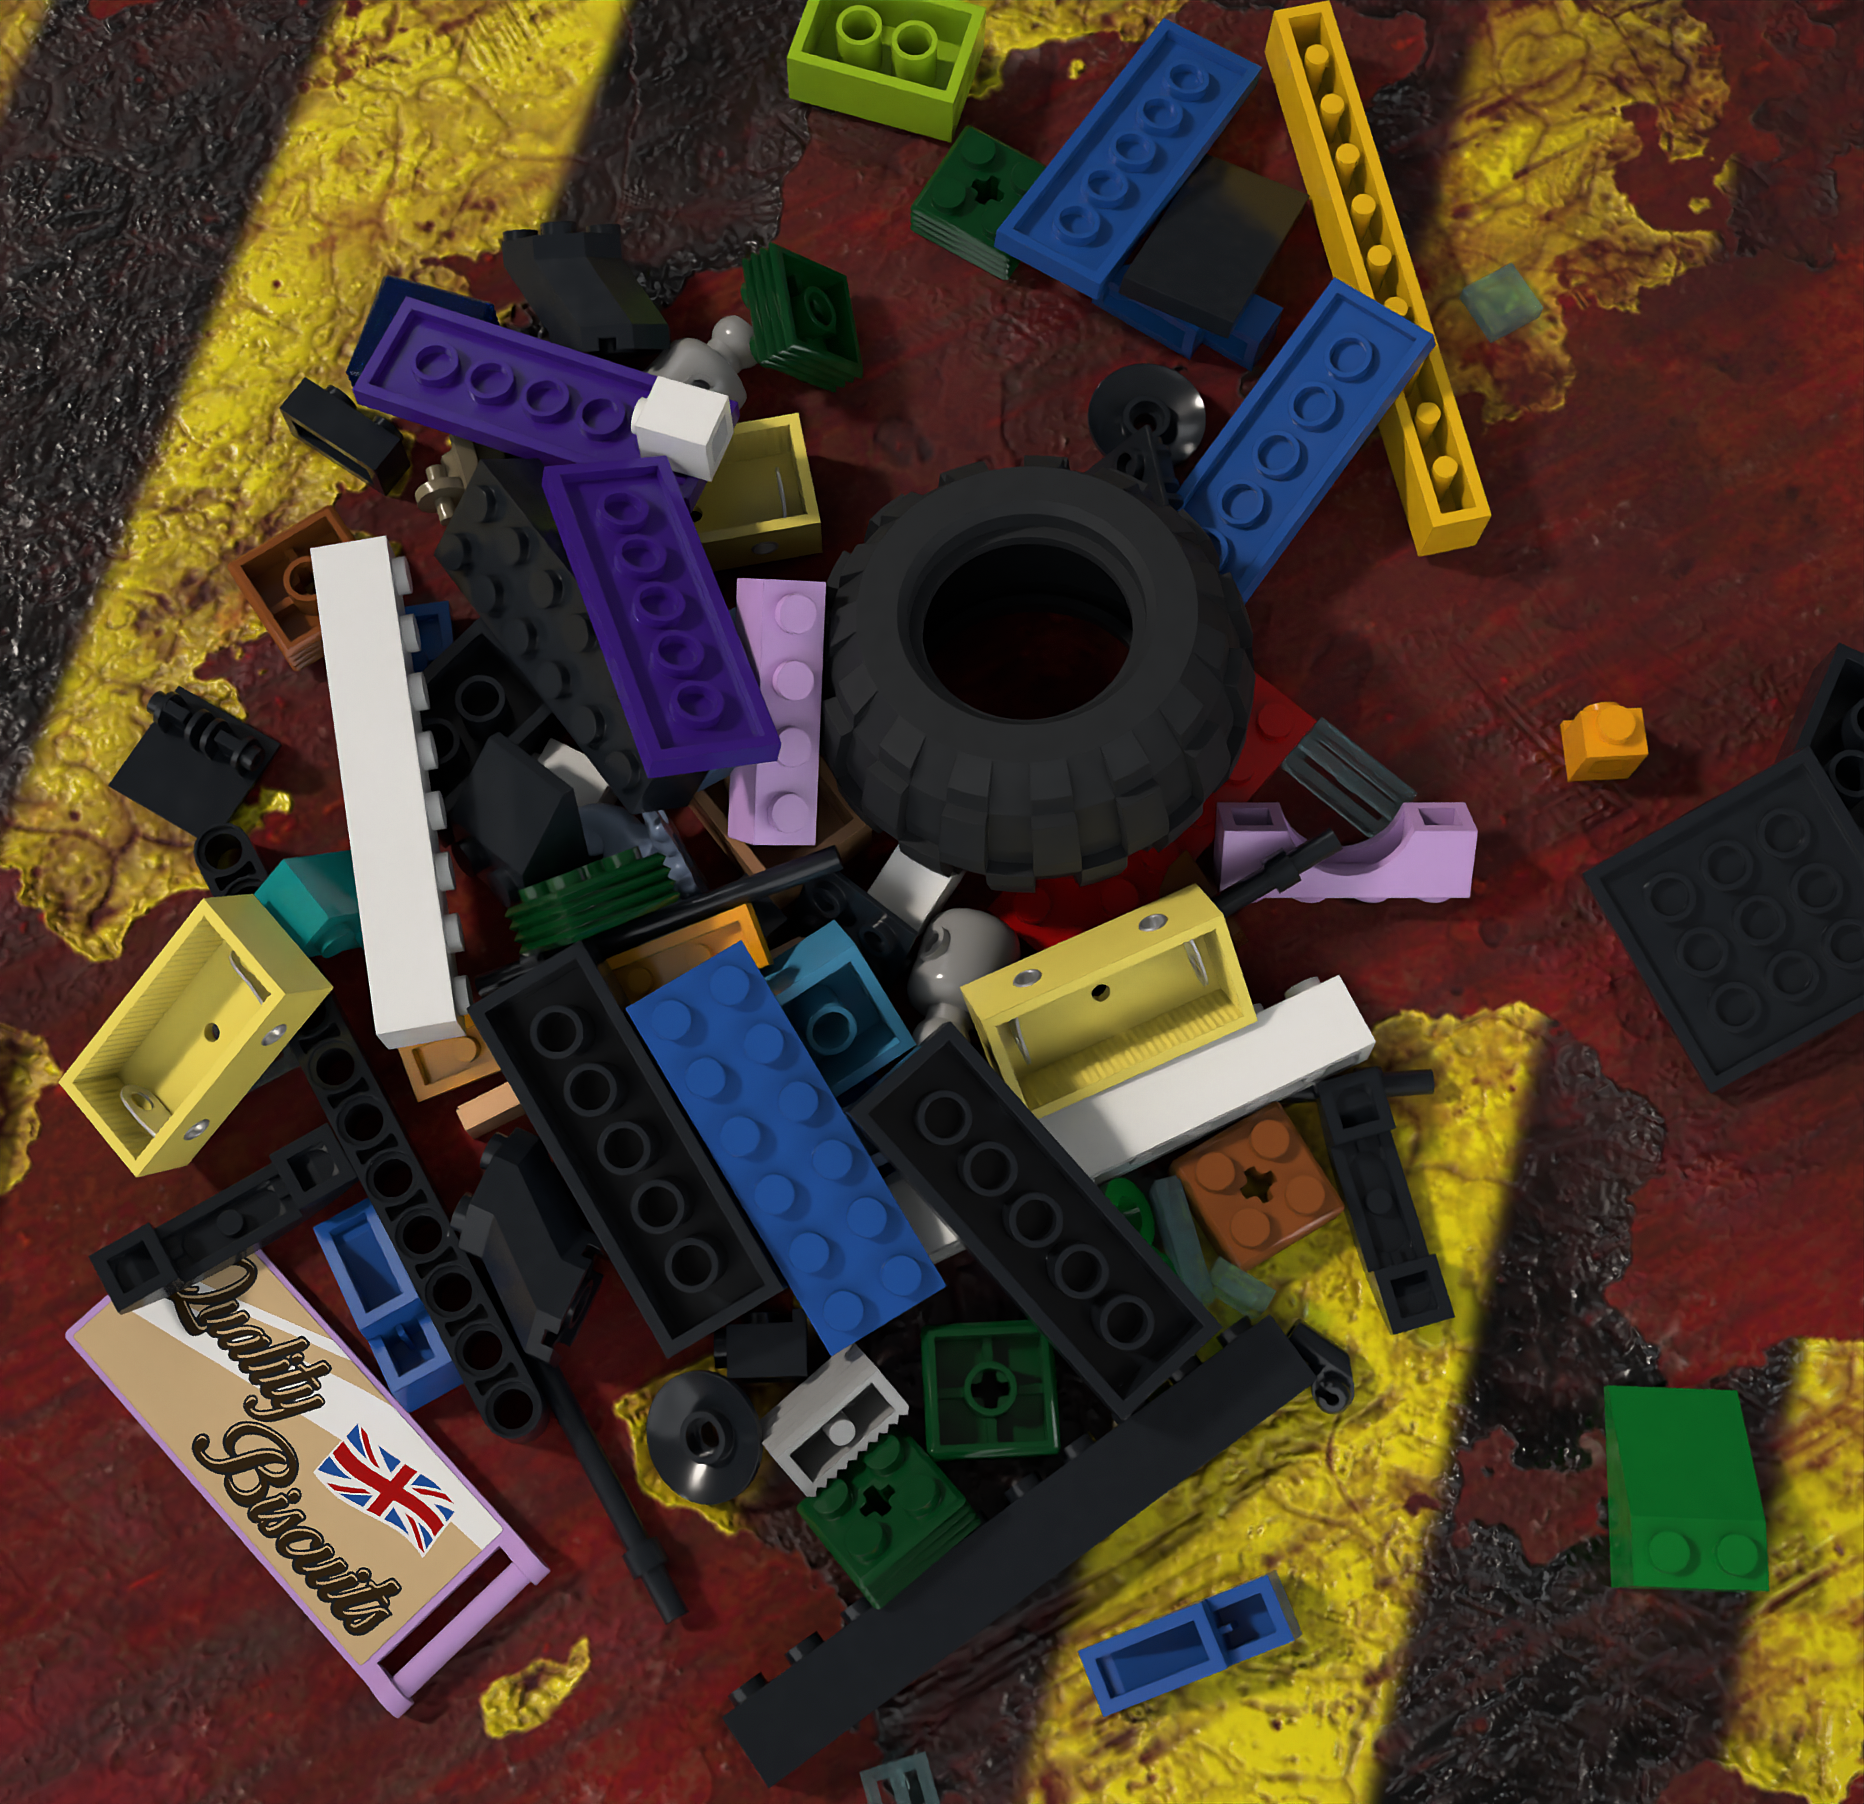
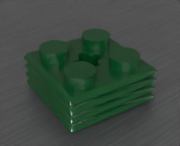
(948, 205)
(801, 318)
(590, 900)
(958, 1424)
(888, 1515)

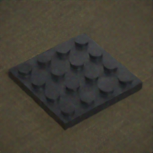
(1745, 917)

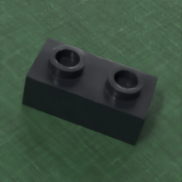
(335, 429)

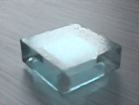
(1501, 302)
(1239, 1288)

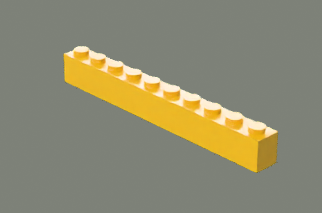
(1370, 254)

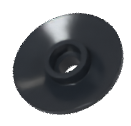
(1151, 396)
(684, 1443)

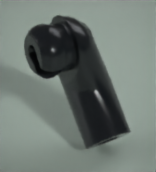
(1330, 1365)

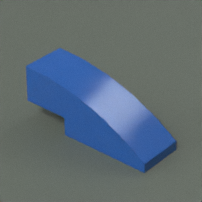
(1245, 345)
(387, 1307)
(1190, 1643)

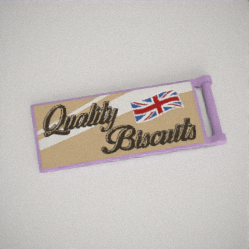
(310, 1465)

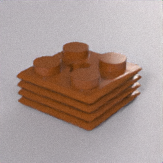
(276, 579)
(1267, 1149)

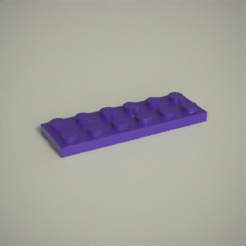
(508, 390)
(659, 617)

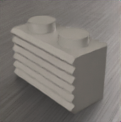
(831, 1419)

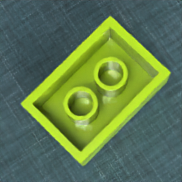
(889, 60)

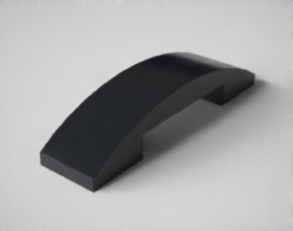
(1379, 1203)
(226, 1226)

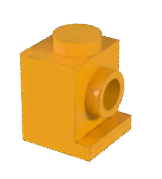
(1604, 742)

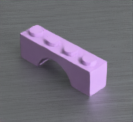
(784, 644)
(1419, 855)

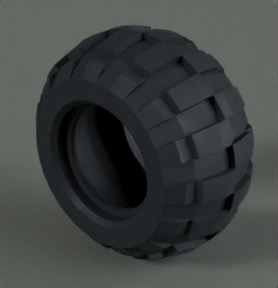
(1051, 790)

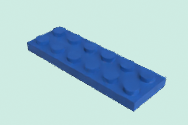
(1128, 159)
(1300, 428)
(786, 1147)

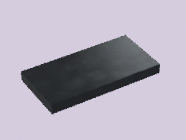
(1214, 245)

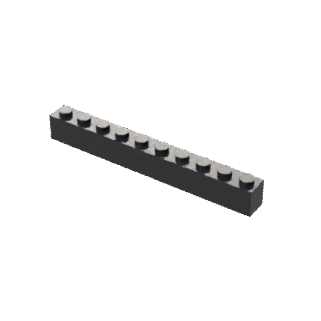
(1017, 1550)

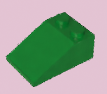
(1682, 1492)

